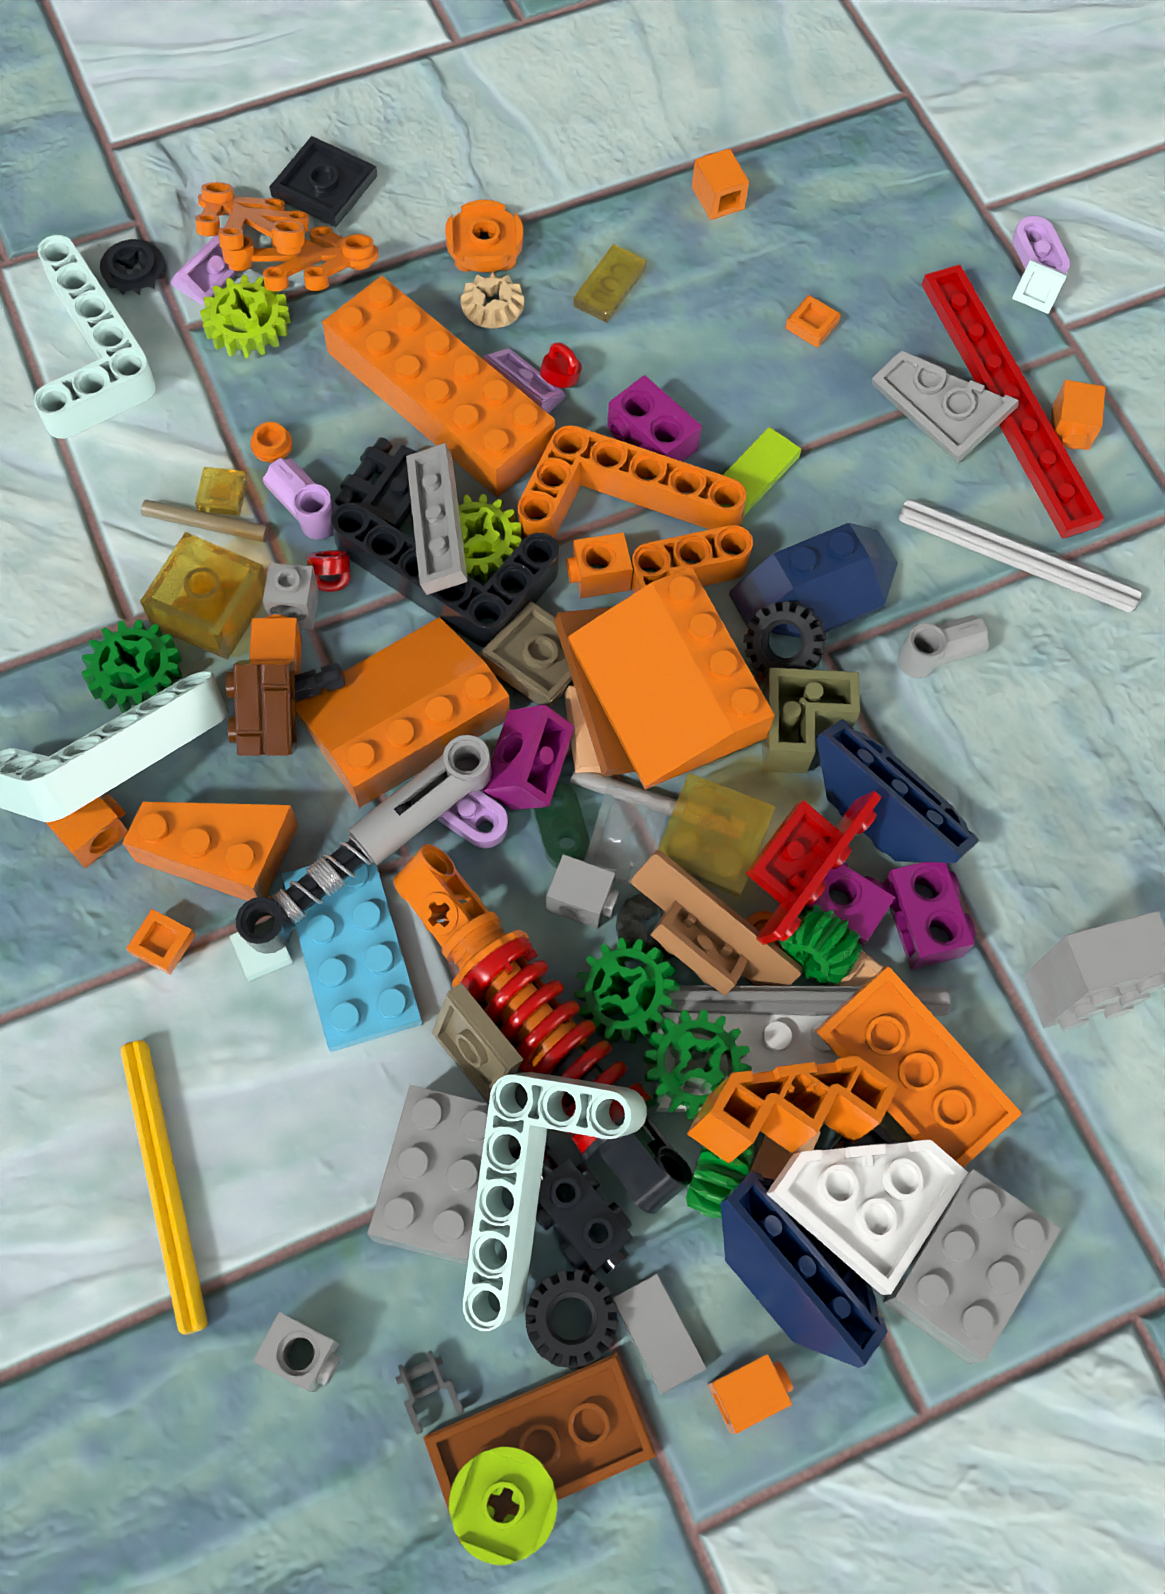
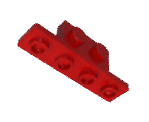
(800, 858)

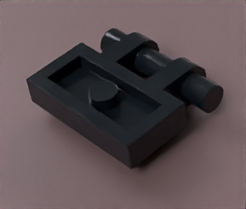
(391, 493)

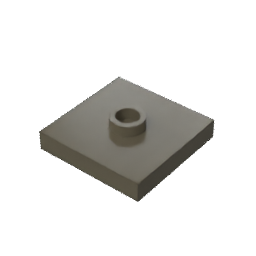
(530, 656)
(474, 1041)

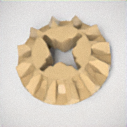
(497, 312)

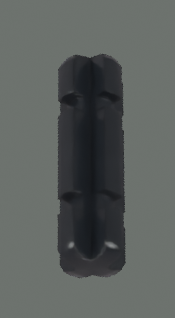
(312, 683)

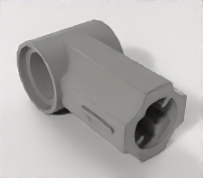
(942, 645)

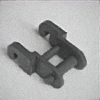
(417, 1371)

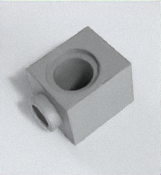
(292, 593)
(582, 892)
(276, 1347)

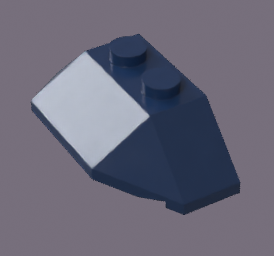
(834, 573)
(911, 816)
(798, 1277)

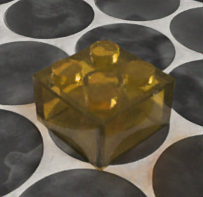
(205, 595)
(716, 833)

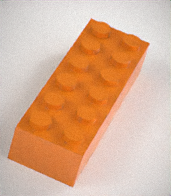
(439, 385)

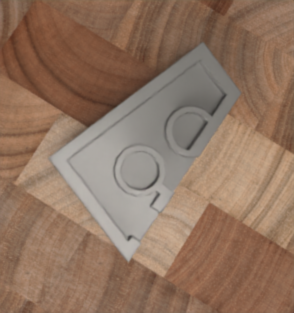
(941, 405)

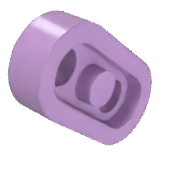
(1044, 244)
(470, 812)

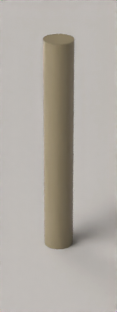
(205, 520)

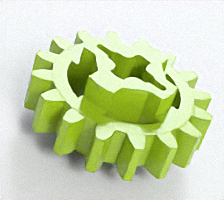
(245, 316)
(481, 541)

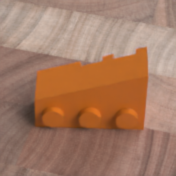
(214, 843)

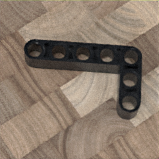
(475, 601)

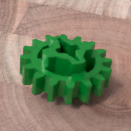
(146, 650)
(615, 976)
(687, 1047)

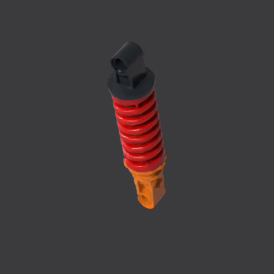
(539, 1028)

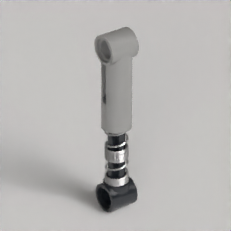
(370, 841)

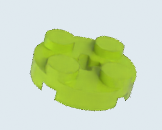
(473, 1518)

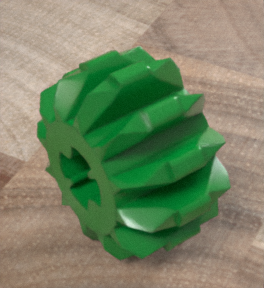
(823, 945)
(715, 1180)

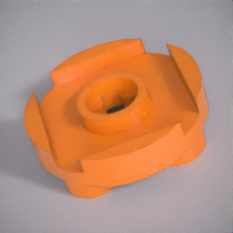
(486, 255)

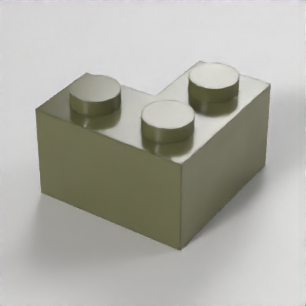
(805, 705)

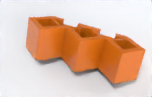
(793, 1105)

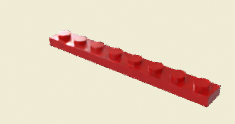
(1027, 427)

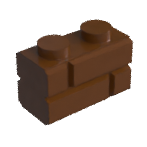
(263, 707)

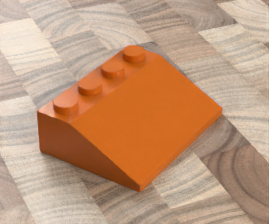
(671, 679)
(403, 710)

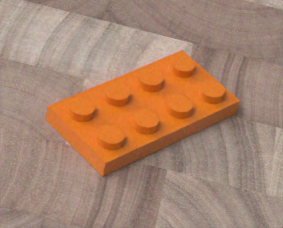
(940, 1085)

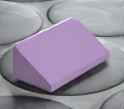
(203, 272)
(525, 378)

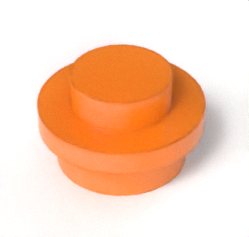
(271, 442)

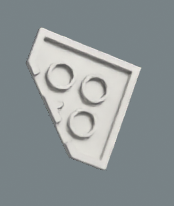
(870, 1202)

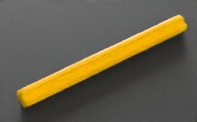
(164, 1188)

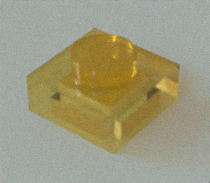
(221, 491)

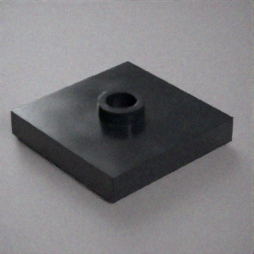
(323, 181)

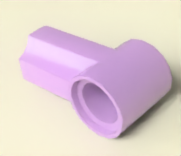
(301, 497)

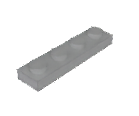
(436, 519)

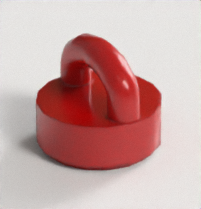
(560, 366)
(330, 563)

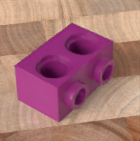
(657, 421)
(916, 914)

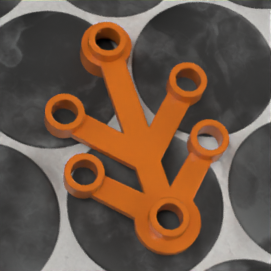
(258, 213)
(353, 251)

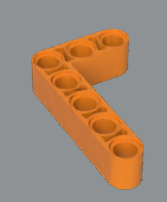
(624, 481)
(705, 547)

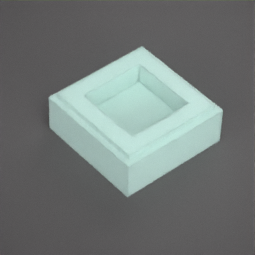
(1039, 286)
(256, 963)

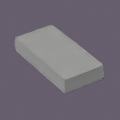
(659, 1334)

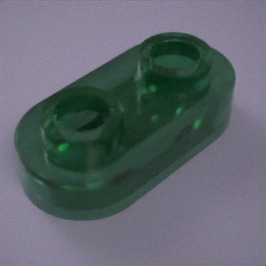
(561, 823)

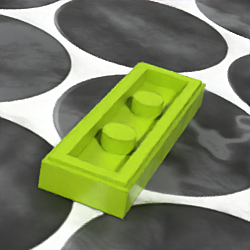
(763, 465)

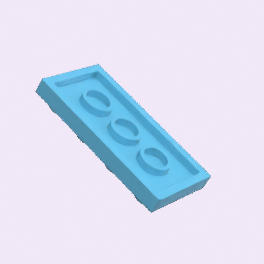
(356, 962)

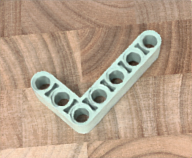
(120, 374)
(111, 754)
(523, 1178)

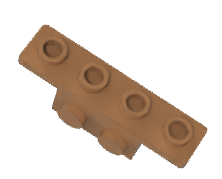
(709, 932)

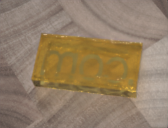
(609, 283)

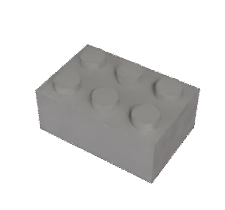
(1099, 972)
(432, 1176)
(973, 1268)

